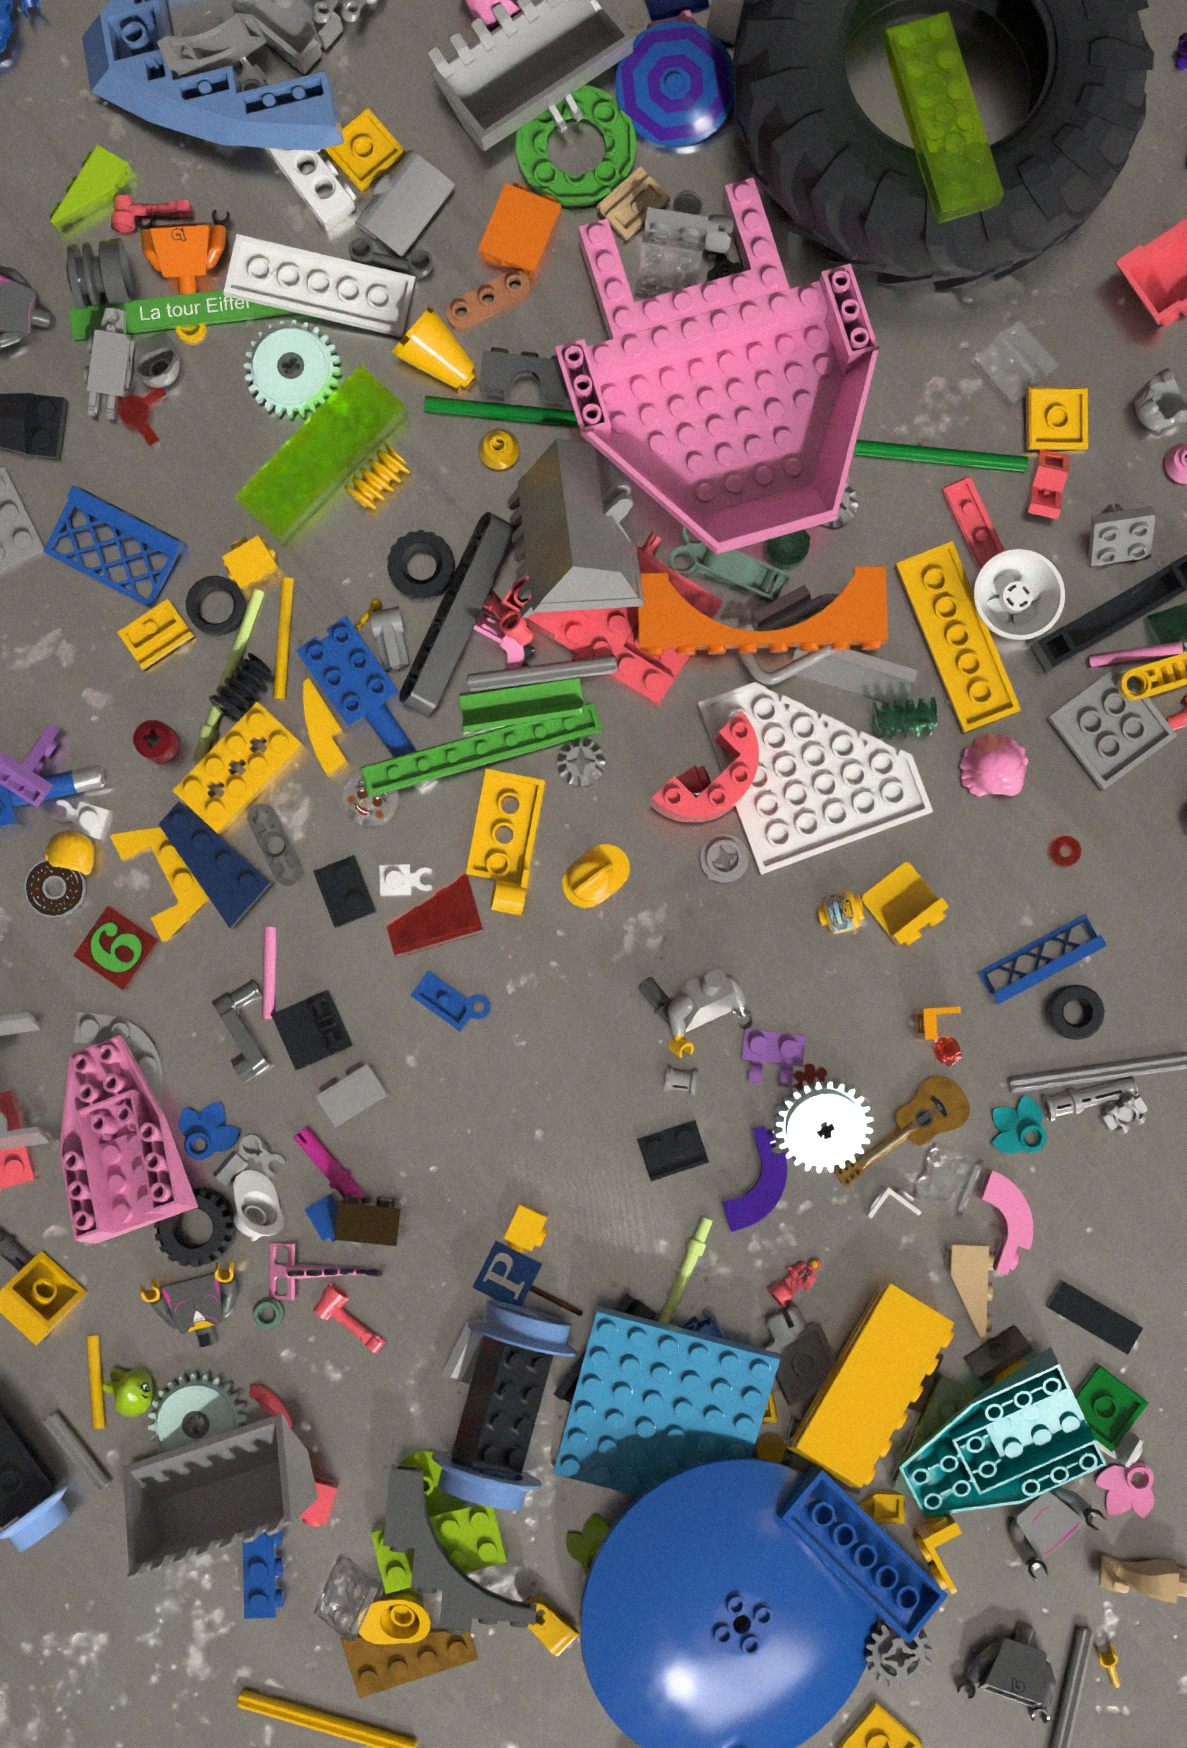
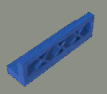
(1047, 969)

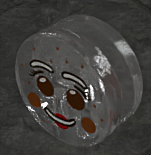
(368, 811)

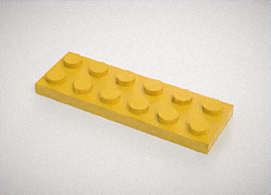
(957, 637)

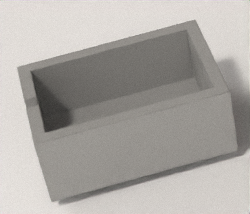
(292, 29)

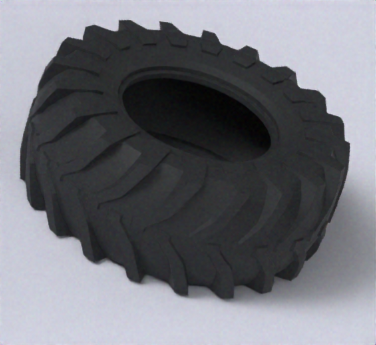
(866, 191)

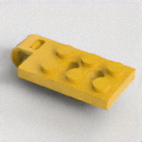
(506, 862)

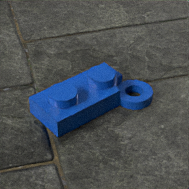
(448, 1002)

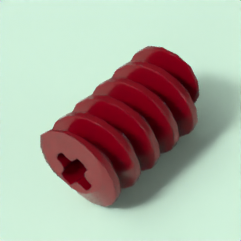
(151, 731)

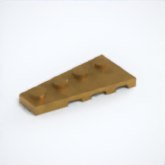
(390, 1665)

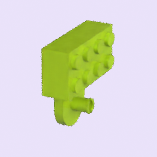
(464, 1529)

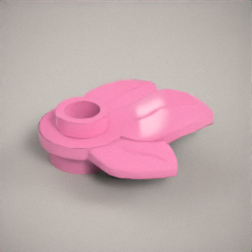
(1125, 1493)

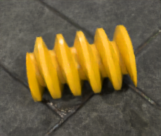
(377, 478)

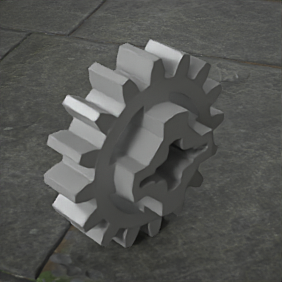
(885, 1655)

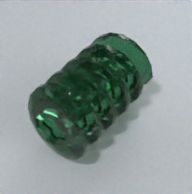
(905, 718)

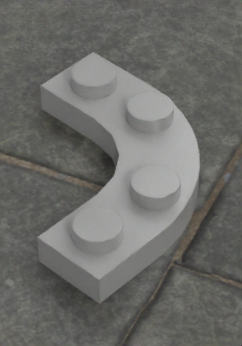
(96, 1028)

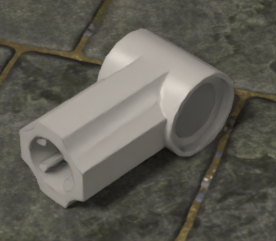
(389, 631)

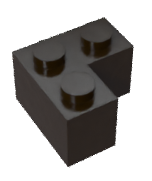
(368, 1222)

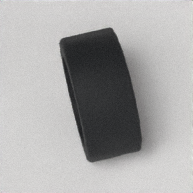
(215, 582)

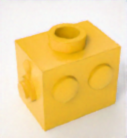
(250, 561)

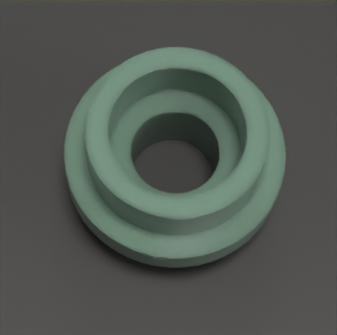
(260, 1320)

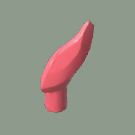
(269, 1401)

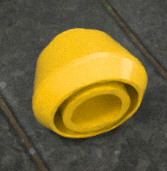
(506, 452)

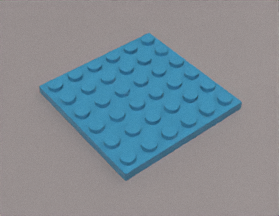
(660, 1402)

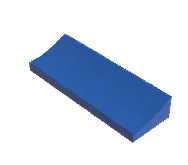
(862, 1554)

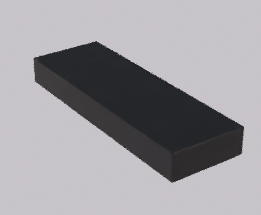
(1094, 1317)

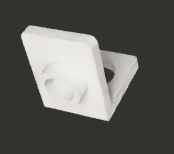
(900, 1195)
(1127, 1451)

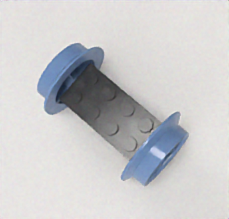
(503, 1406)

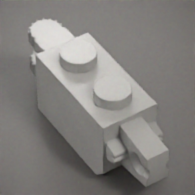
(110, 362)

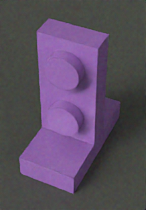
(23, 777)

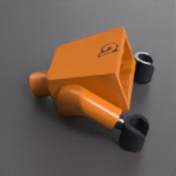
(184, 248)

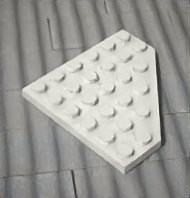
(813, 778)

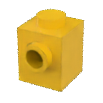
(526, 1229)

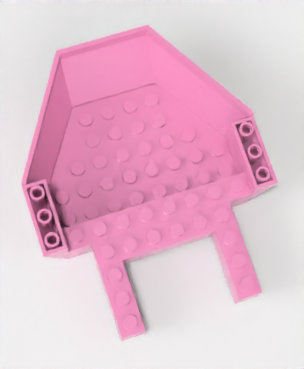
(729, 392)

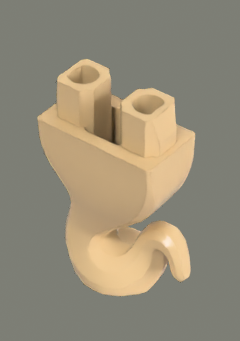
(1153, 1578)

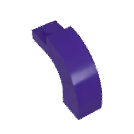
(763, 1196)

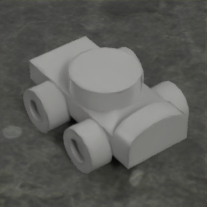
(1123, 1111)

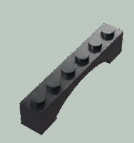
(1112, 615)

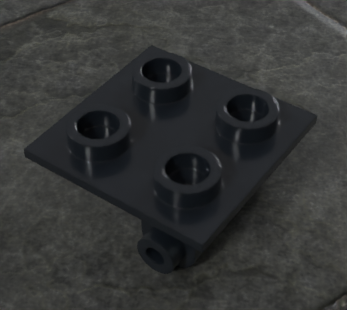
(311, 1030)

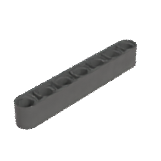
(457, 613)

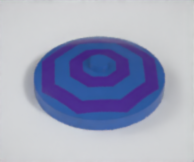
(676, 84)

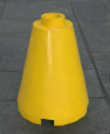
(436, 351)

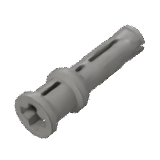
(1075, 1100)

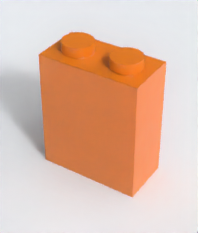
(520, 229)

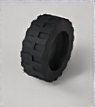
(444, 564)

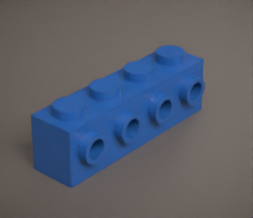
(261, 1576)

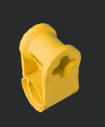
(553, 1628)

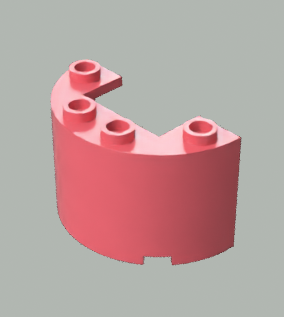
(1160, 274)
(725, 792)

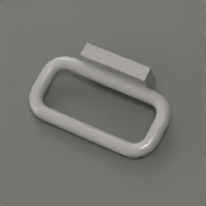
(780, 615)

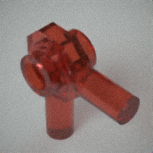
(134, 412)

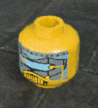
(841, 911)

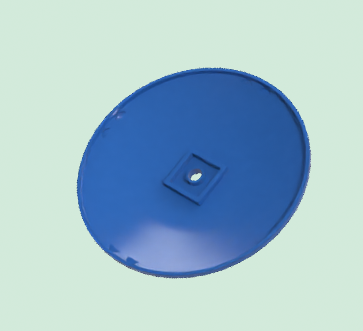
(666, 1605)

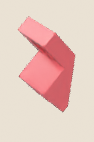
(1048, 484)

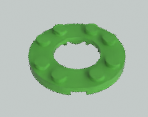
(598, 183)

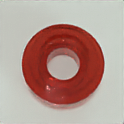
(1075, 851)
(948, 1051)

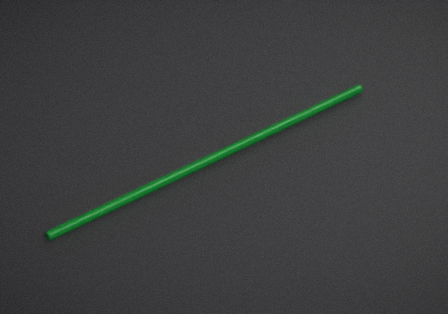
(862, 447)

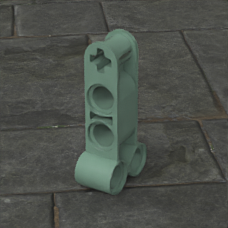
(731, 568)

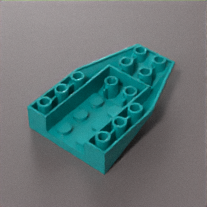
(1005, 1445)

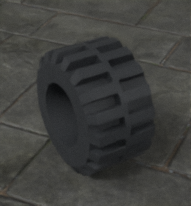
(219, 1242)

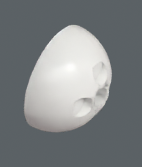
(1023, 579)

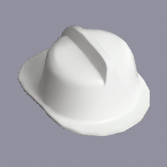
(256, 1205)

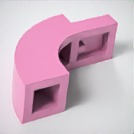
(1015, 1217)

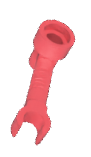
(125, 212)
(510, 622)
(332, 1304)

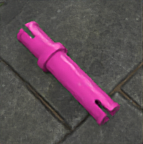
(327, 1164)

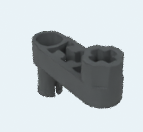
(252, 1059)

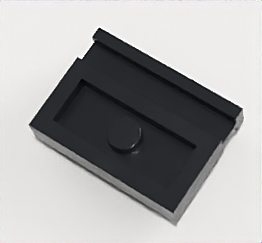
(344, 891)
(672, 1150)

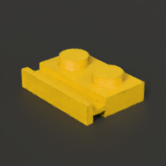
(155, 634)

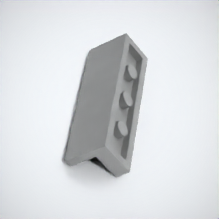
(861, 675)

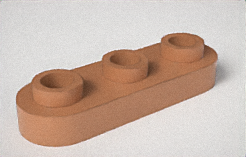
(478, 310)

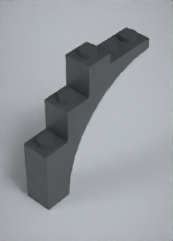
(433, 1569)

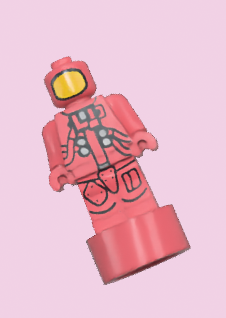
(800, 1277)

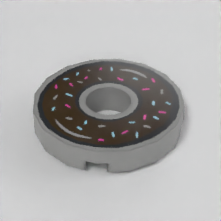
(37, 890)

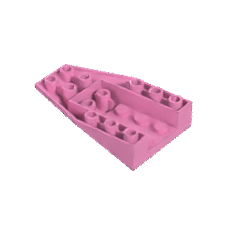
(117, 1147)

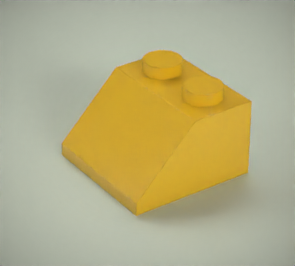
(39, 1297)

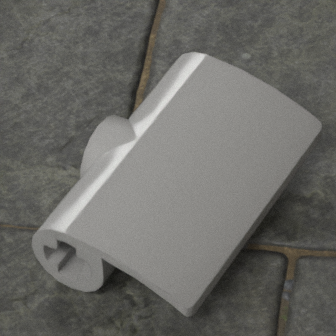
(404, 202)

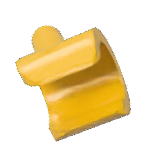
(1109, 1661)

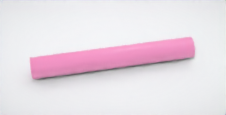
(1136, 654)
(269, 962)

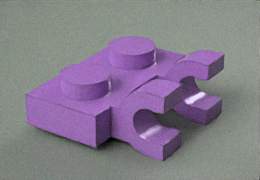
(774, 1049)

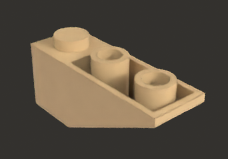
(968, 1273)

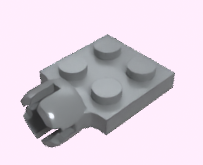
(690, 228)
(803, 1354)

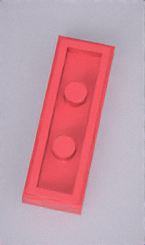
(973, 521)

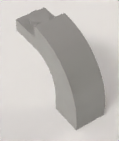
(213, 48)

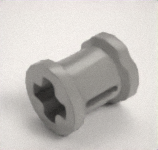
(681, 1079)

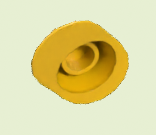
(596, 875)
(396, 1621)

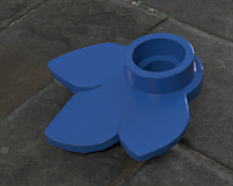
(207, 1126)

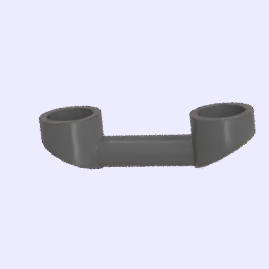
(417, 264)

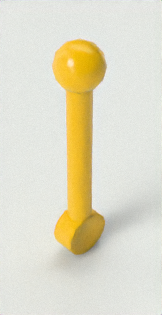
(375, 604)

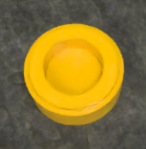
(191, 334)
(770, 1447)

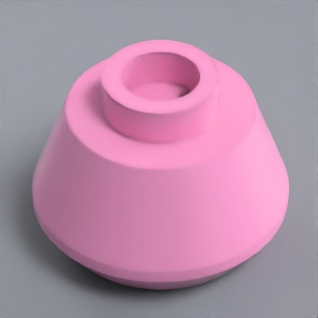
(1177, 463)

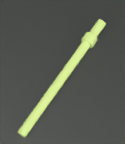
(208, 731)
(695, 1248)

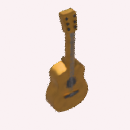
(934, 1109)

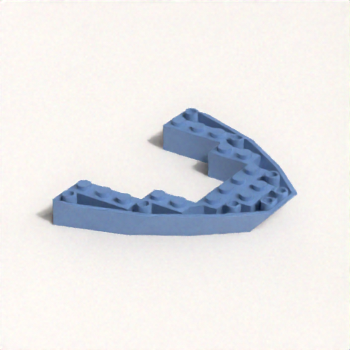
(129, 72)

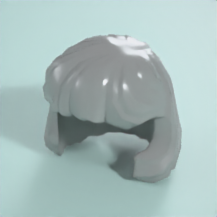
(1160, 402)

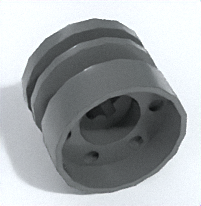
(99, 273)

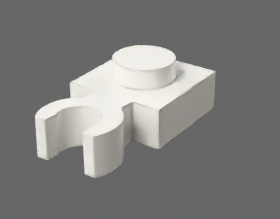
(86, 819)
(398, 879)

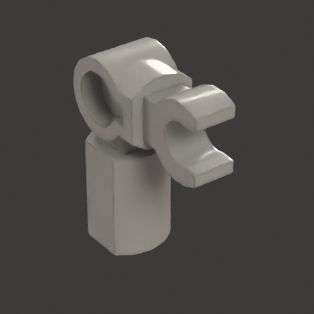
(250, 1147)

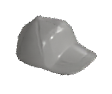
(156, 361)

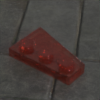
(439, 920)

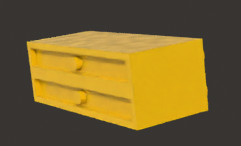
(871, 1386)

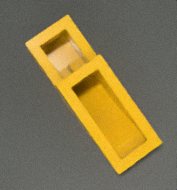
(322, 730)

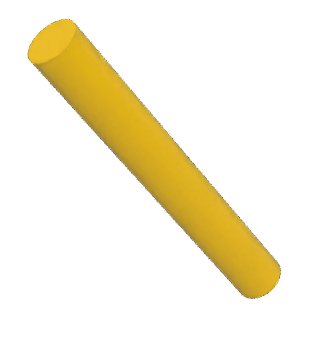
(95, 1381)

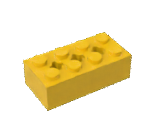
(218, 769)

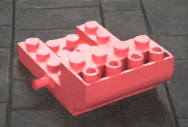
(617, 630)

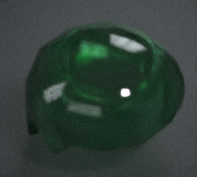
(788, 548)

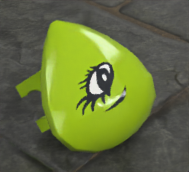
(131, 1391)

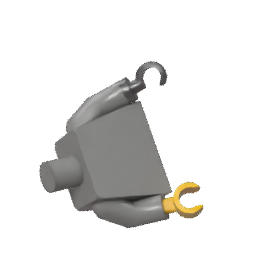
(702, 1002)

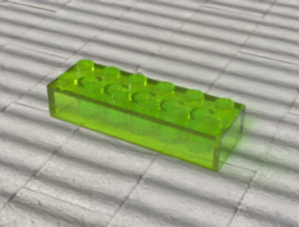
(942, 117)
(321, 454)

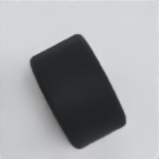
(1092, 1021)

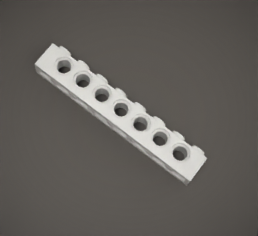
(328, 209)

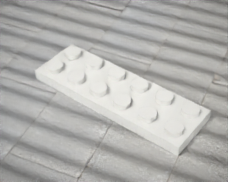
(319, 285)

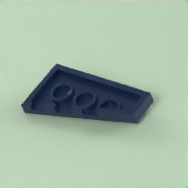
(218, 868)

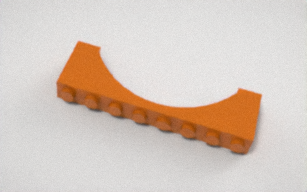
(851, 619)

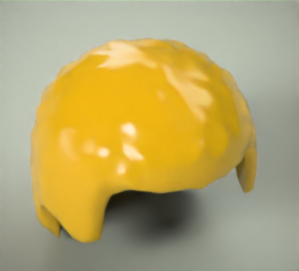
(71, 851)

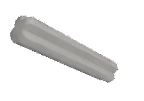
(76, 1451)

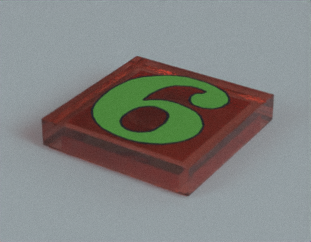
(116, 948)

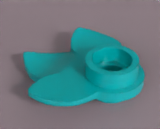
(1016, 1124)

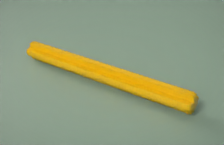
(321, 1721)

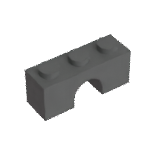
(501, 369)

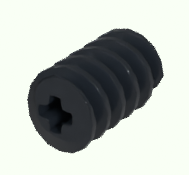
(242, 687)

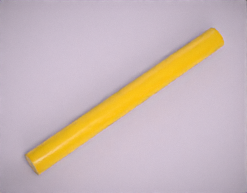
(283, 638)

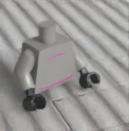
(1047, 1523)

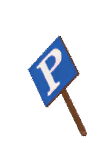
(510, 1276)

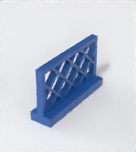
(125, 522)

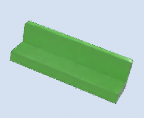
(521, 704)

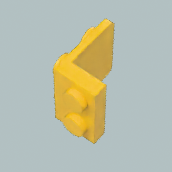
(904, 904)
(931, 1534)

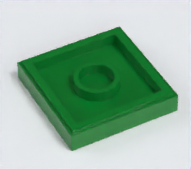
(1108, 1406)

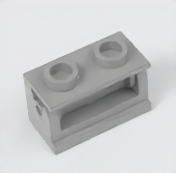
(352, 1094)

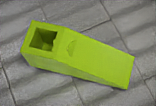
(95, 186)

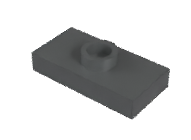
(998, 1354)

